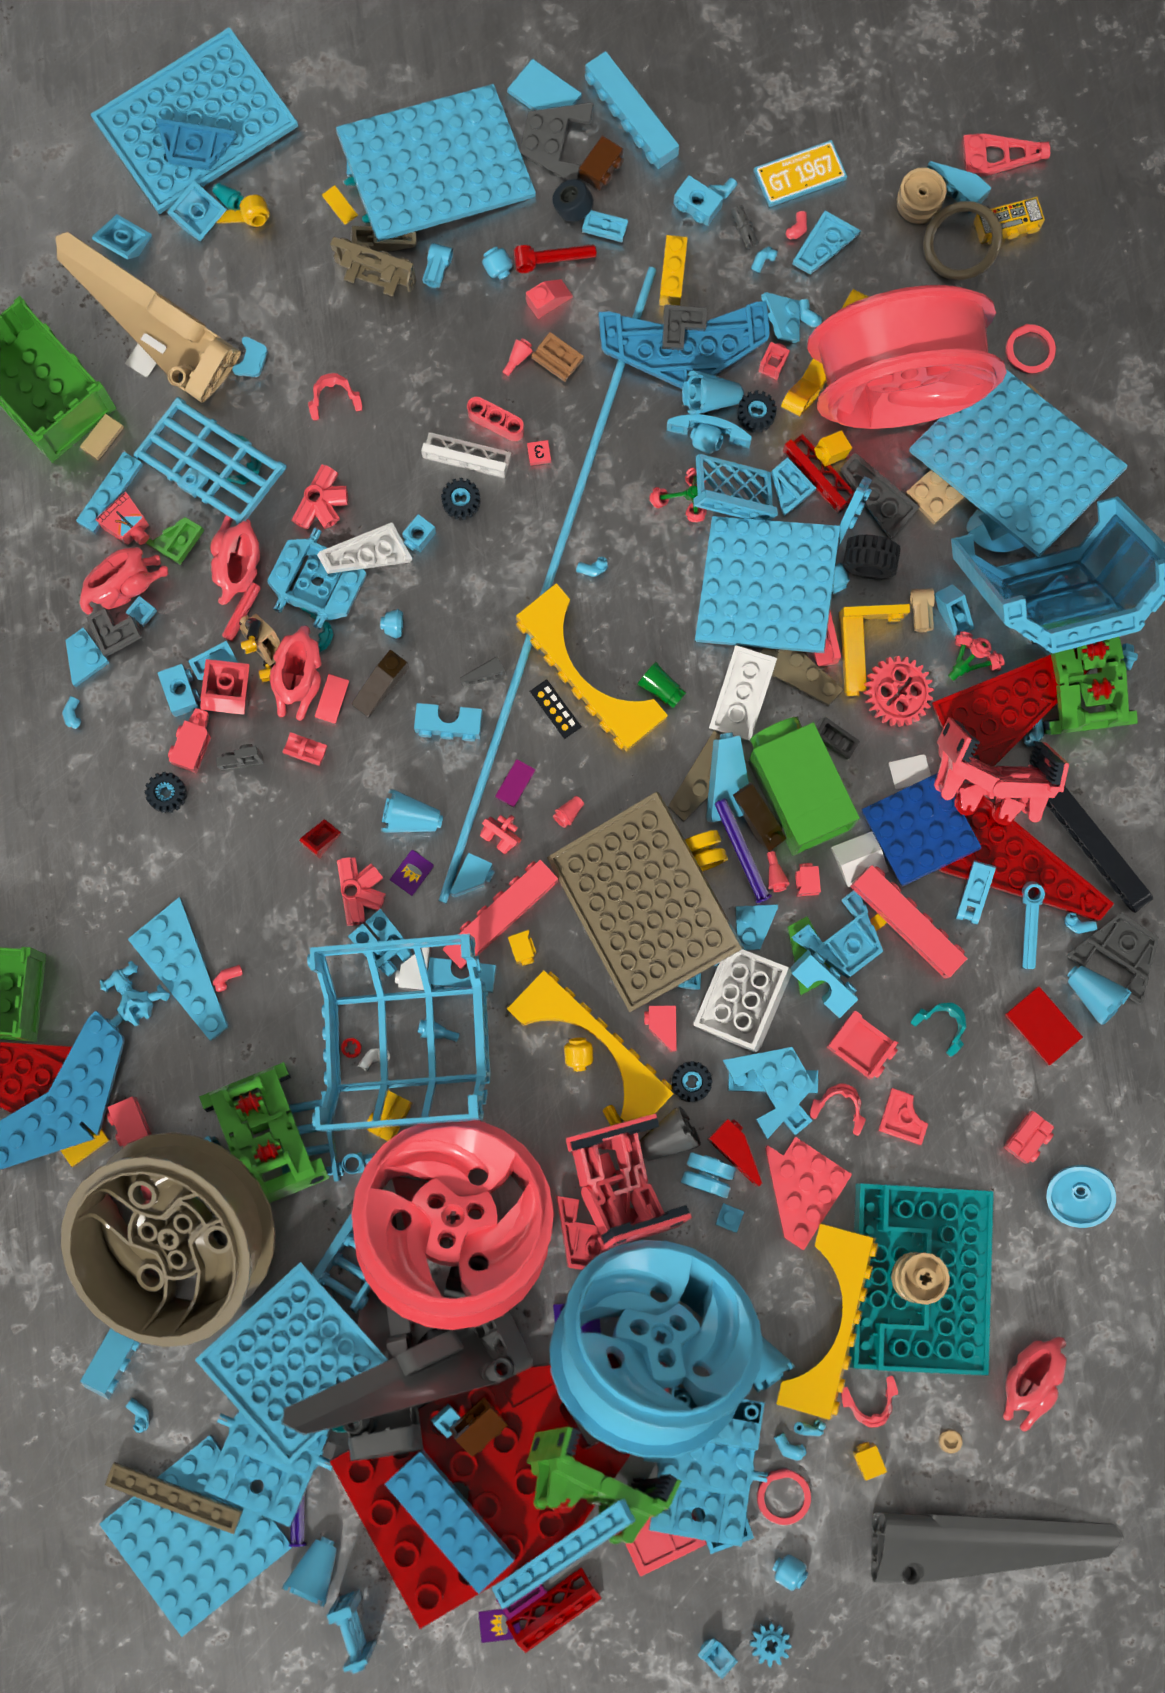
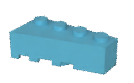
(109, 1364)

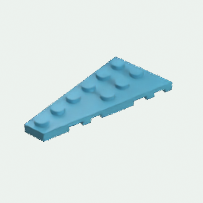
(176, 959)

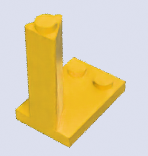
(853, 640)

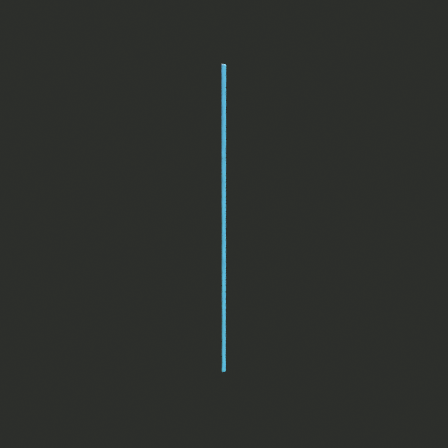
(547, 585)

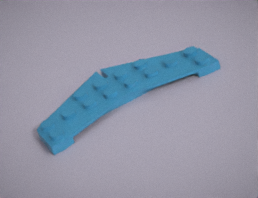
(707, 351)
(75, 1098)

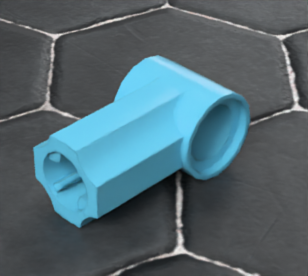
(438, 259)

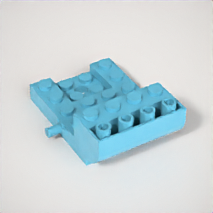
(250, 1458)
(713, 1479)

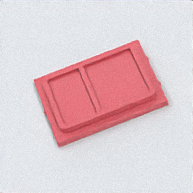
(657, 1549)

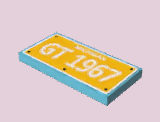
(800, 173)

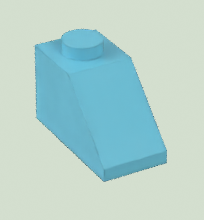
(954, 610)
(472, 876)

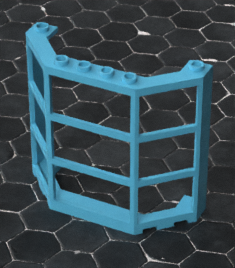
(317, 962)

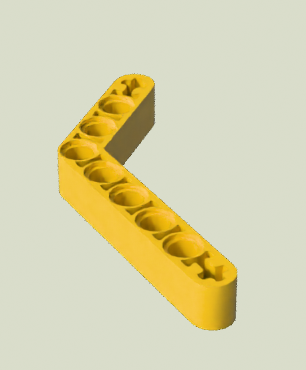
(807, 389)

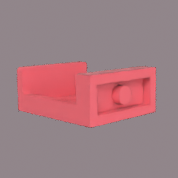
(863, 1046)

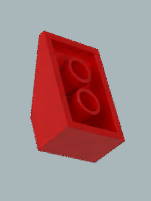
(734, 1147)

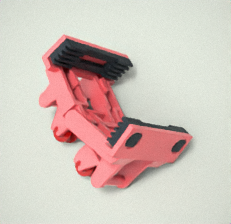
(1008, 783)
(612, 1208)

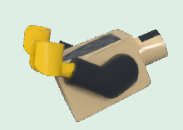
(262, 639)

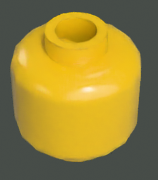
(254, 210)
(578, 1053)

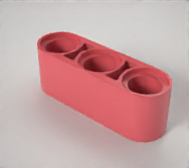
(490, 410)

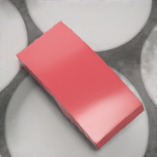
(332, 698)

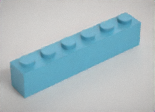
(631, 110)

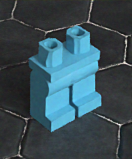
(386, 932)

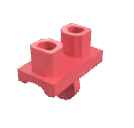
(305, 749)
(493, 827)

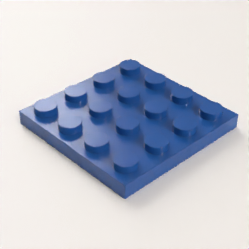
(920, 831)

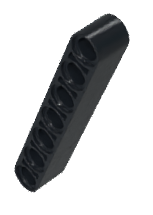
(1099, 850)

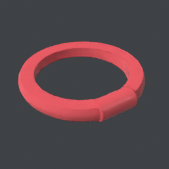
(1021, 331)
(780, 1474)

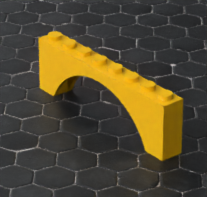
(623, 719)
(550, 1002)
(819, 1388)

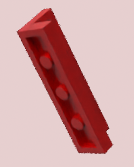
(816, 476)
(553, 1619)

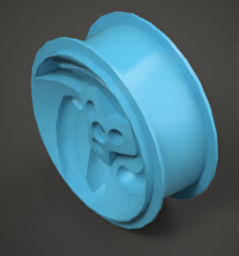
(629, 1403)

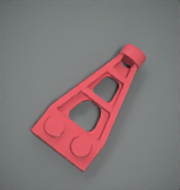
(976, 158)

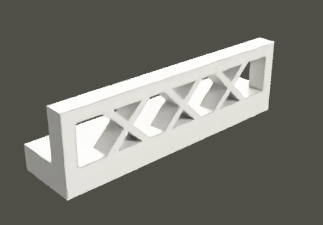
(465, 459)

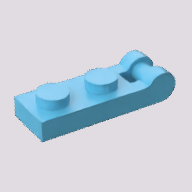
(976, 891)

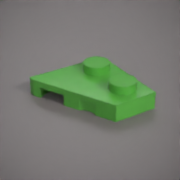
(177, 540)

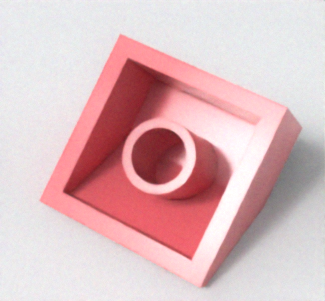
(224, 686)

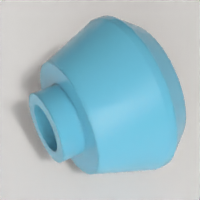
(393, 623)

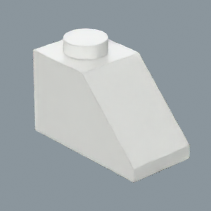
(409, 976)

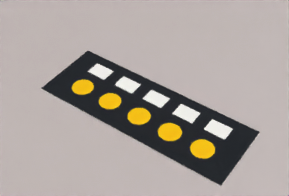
(555, 709)

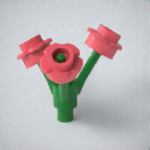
(660, 497)
(980, 648)

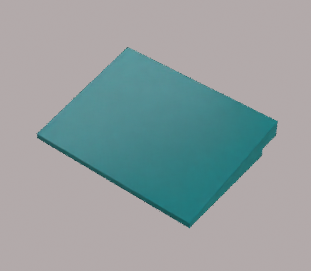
(918, 1337)

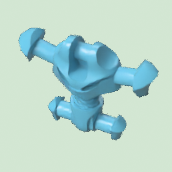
(133, 1003)

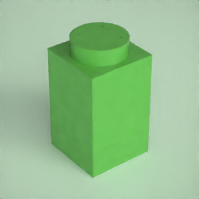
(801, 784)

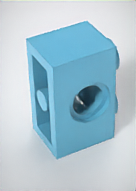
(694, 190)
(171, 680)

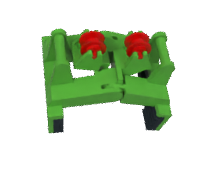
(1101, 688)

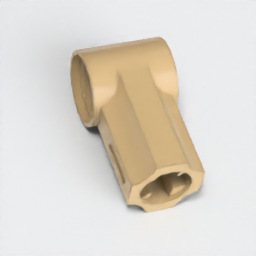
(922, 604)

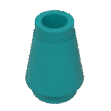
(229, 197)

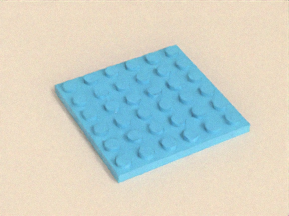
(768, 584)
(285, 1352)
(188, 1562)

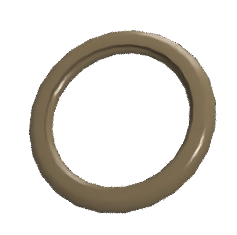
(962, 206)

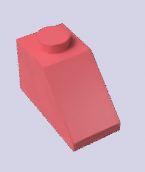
(547, 297)
(662, 1024)

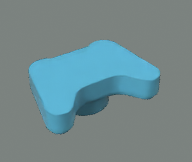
(253, 359)

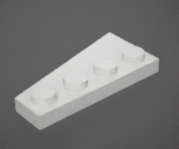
(372, 549)

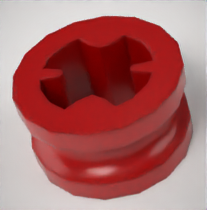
(345, 1045)

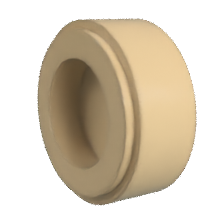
(950, 1441)

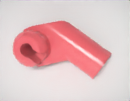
(799, 228)
(225, 975)

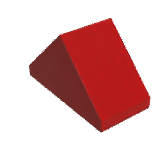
(320, 838)

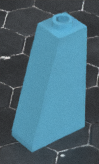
(726, 775)

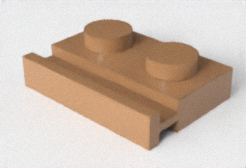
(557, 357)

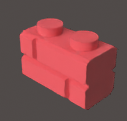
(1029, 1137)

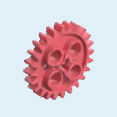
(885, 677)

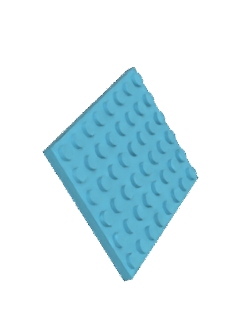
(206, 87)
(435, 162)
(1020, 462)

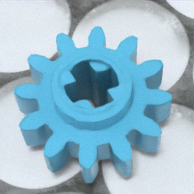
(779, 1646)

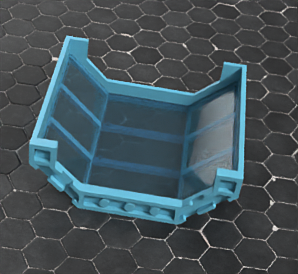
(1077, 592)

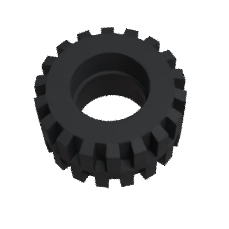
(871, 556)

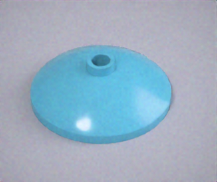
(1083, 1207)

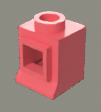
(779, 352)
(807, 880)

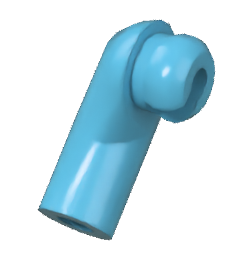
(726, 189)
(594, 569)

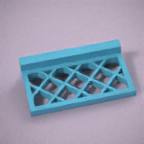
(734, 504)

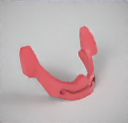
(330, 380)
(847, 1091)
(877, 1419)

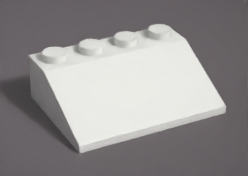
(743, 999)

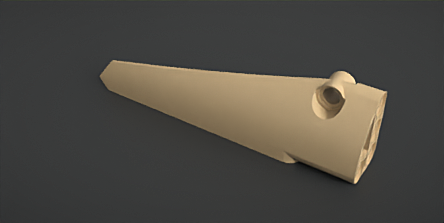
(142, 310)

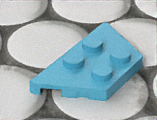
(855, 507)

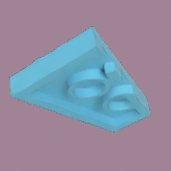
(824, 242)

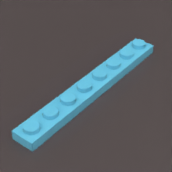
(563, 1553)

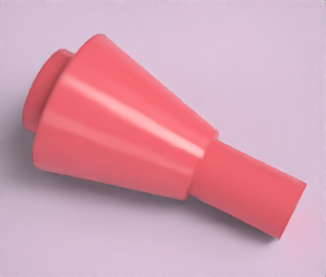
(520, 352)
(777, 878)

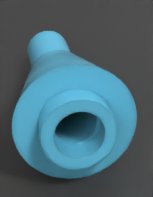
(440, 1031)

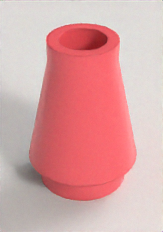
(567, 812)

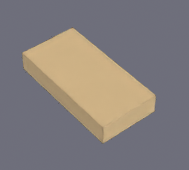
(101, 437)

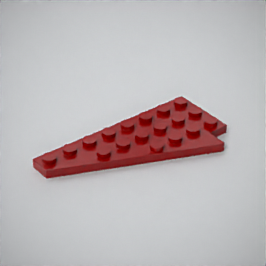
(1003, 707)
(1025, 859)
(28, 1072)

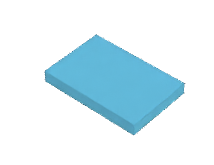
(542, 89)

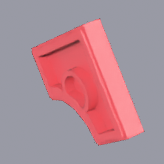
(900, 1118)

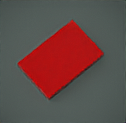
(1043, 1026)

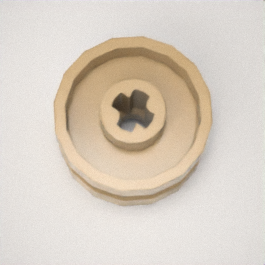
(921, 195)
(933, 1280)

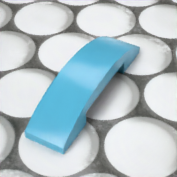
(737, 435)

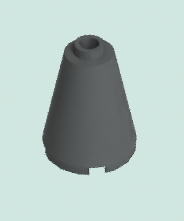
(671, 1137)

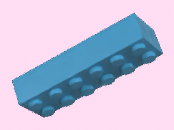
(450, 1521)

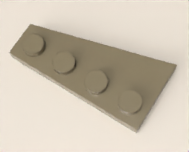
(804, 674)
(696, 784)

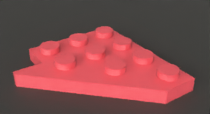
(804, 1189)

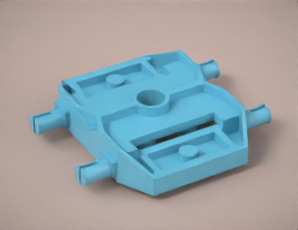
(304, 592)

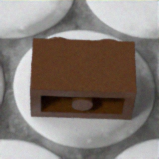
(601, 163)
(478, 1427)

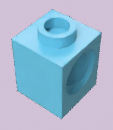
(422, 525)

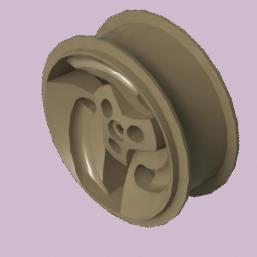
(110, 1257)

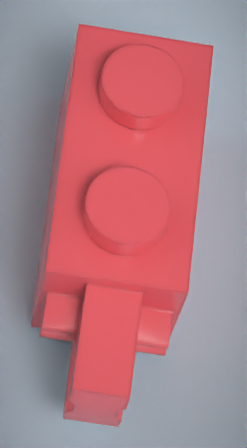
(191, 742)

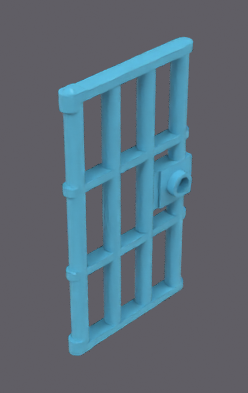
(198, 474)

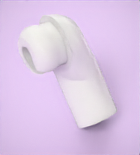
(370, 1057)

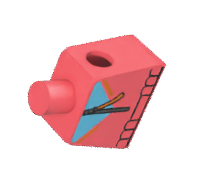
(124, 521)

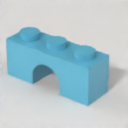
(466, 726)
(811, 968)
(441, 975)

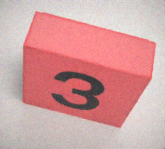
(539, 452)

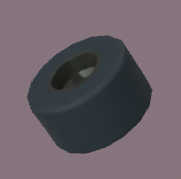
(572, 200)

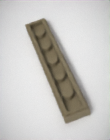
(173, 1497)

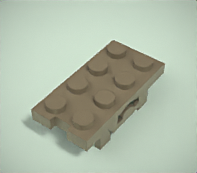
(361, 257)

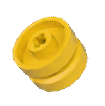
(702, 849)

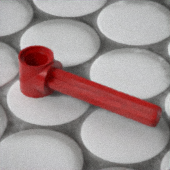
(527, 259)

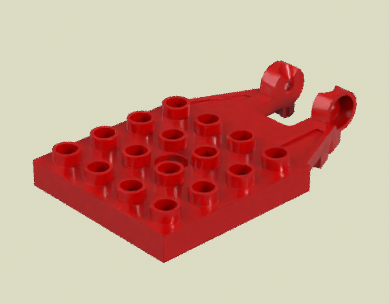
(498, 1483)

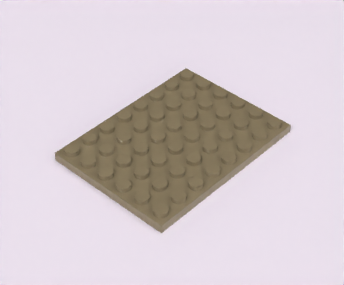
(644, 902)

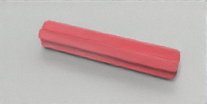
(241, 610)

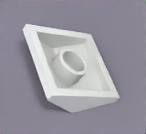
(857, 855)

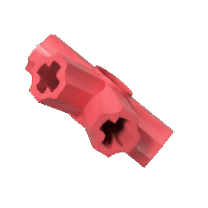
(321, 508)
(365, 894)

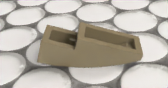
(366, 236)

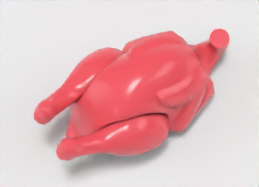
(235, 558)
(119, 579)
(295, 672)
(1034, 1380)

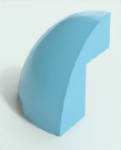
(990, 534)

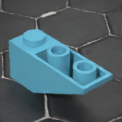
(962, 184)

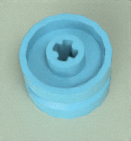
(709, 1172)

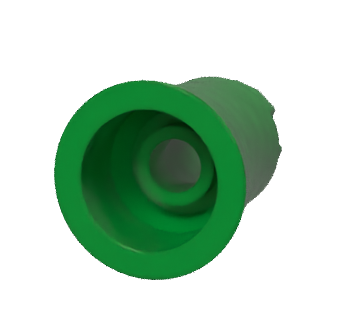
(661, 685)

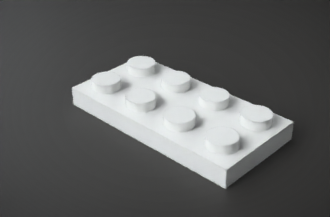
(743, 693)

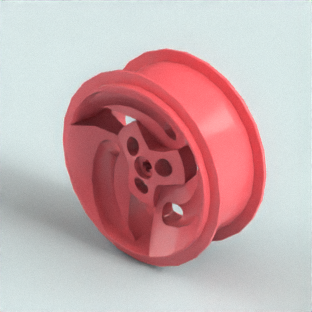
(906, 357)
(397, 1259)

